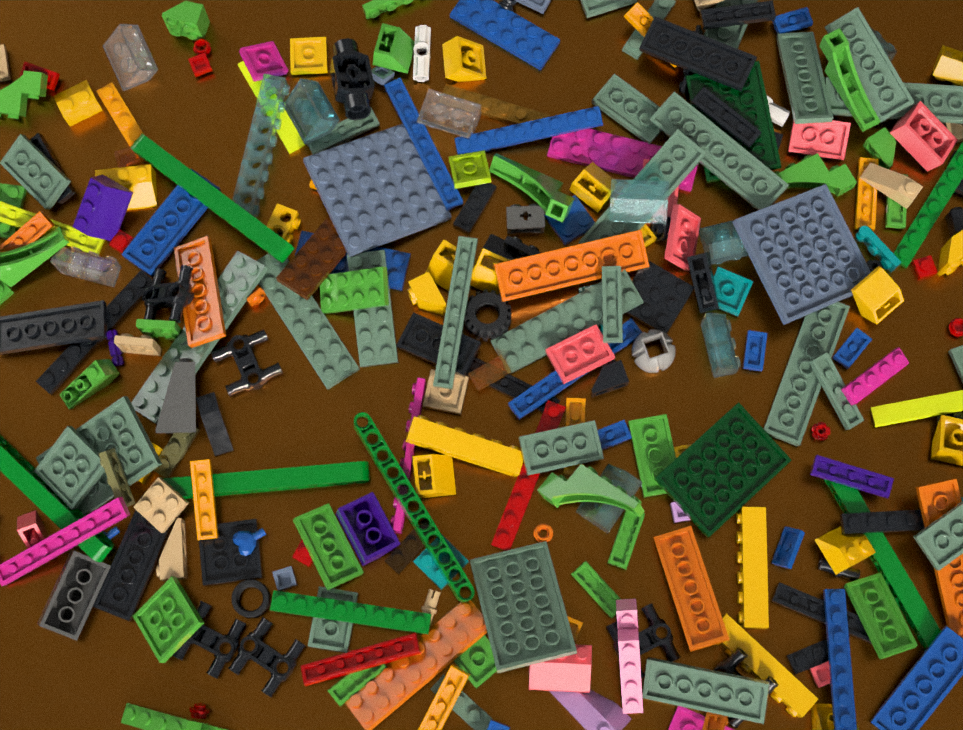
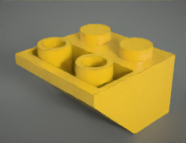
(592, 187)
(951, 255)
(442, 264)
(484, 273)
(877, 295)
(434, 475)

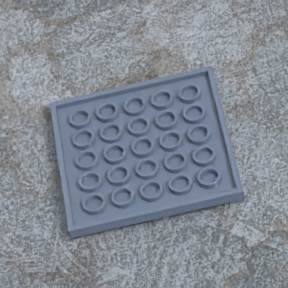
(376, 189)
(803, 253)

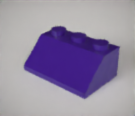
(102, 208)
(367, 528)

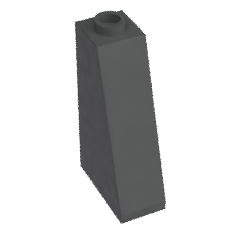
(179, 405)

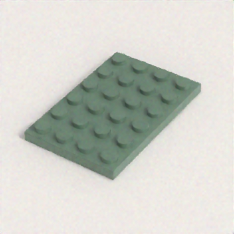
(118, 429)
(522, 607)

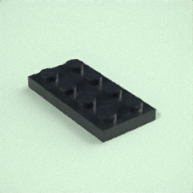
(423, 340)

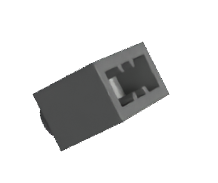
(517, 224)

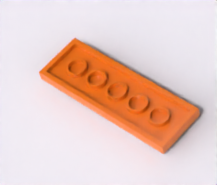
(204, 314)
(691, 589)

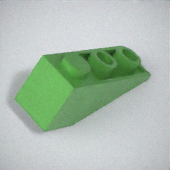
(89, 382)

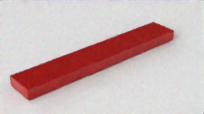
(360, 659)

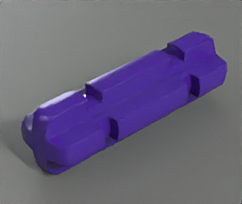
(115, 352)

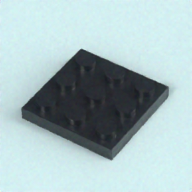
(661, 296)
(221, 556)

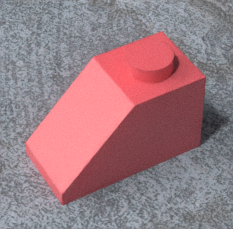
(31, 528)

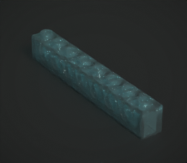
(269, 86)

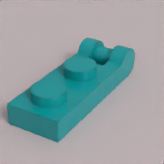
(877, 248)

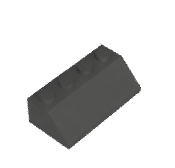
(73, 595)

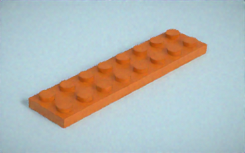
(569, 265)
(935, 501)
(408, 675)

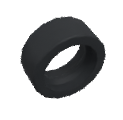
(236, 598)

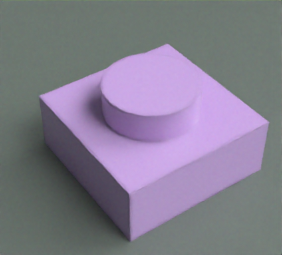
(678, 514)

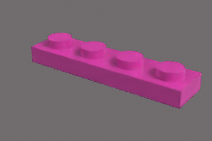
(875, 376)

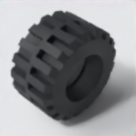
(493, 329)

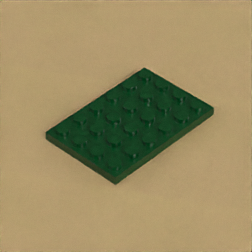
(751, 105)
(722, 470)

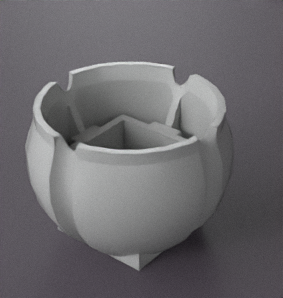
(653, 364)

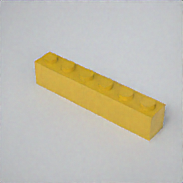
(465, 446)
(753, 568)
(763, 664)

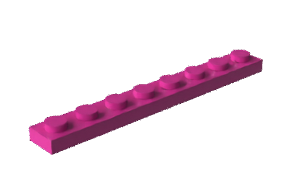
(407, 463)
(63, 540)

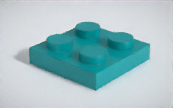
(731, 290)
(428, 566)

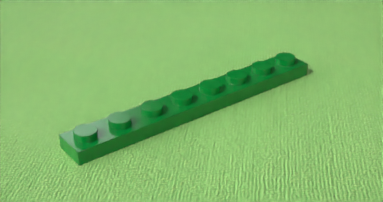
(931, 209)
(351, 612)

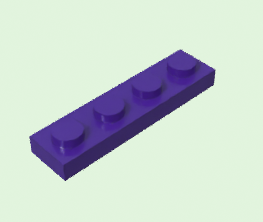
(852, 476)

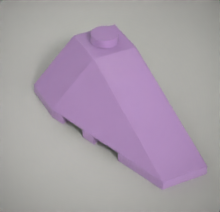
(593, 710)

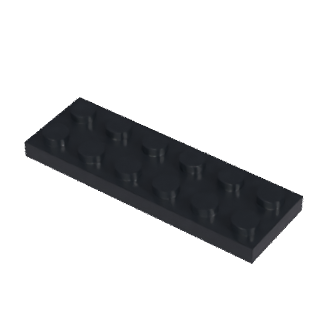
(698, 53)
(53, 327)
(131, 568)

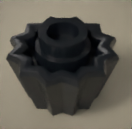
(661, 230)

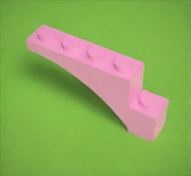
(629, 656)

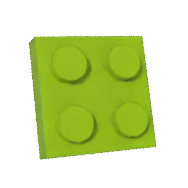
(469, 169)

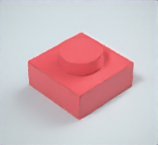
(821, 674)

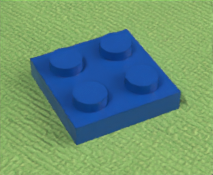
(575, 224)

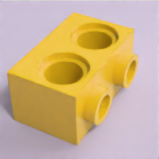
(287, 228)

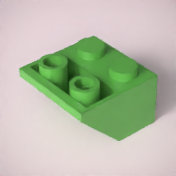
(187, 20)
(393, 49)

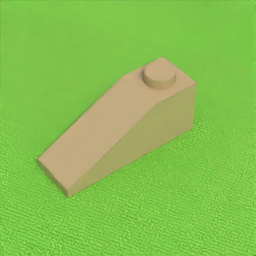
(892, 184)
(174, 555)

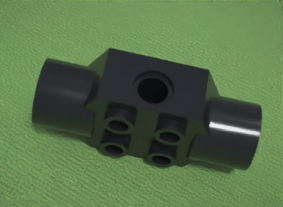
(352, 79)

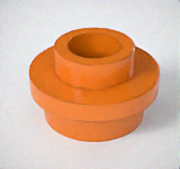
(547, 528)

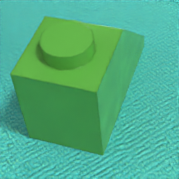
(881, 147)

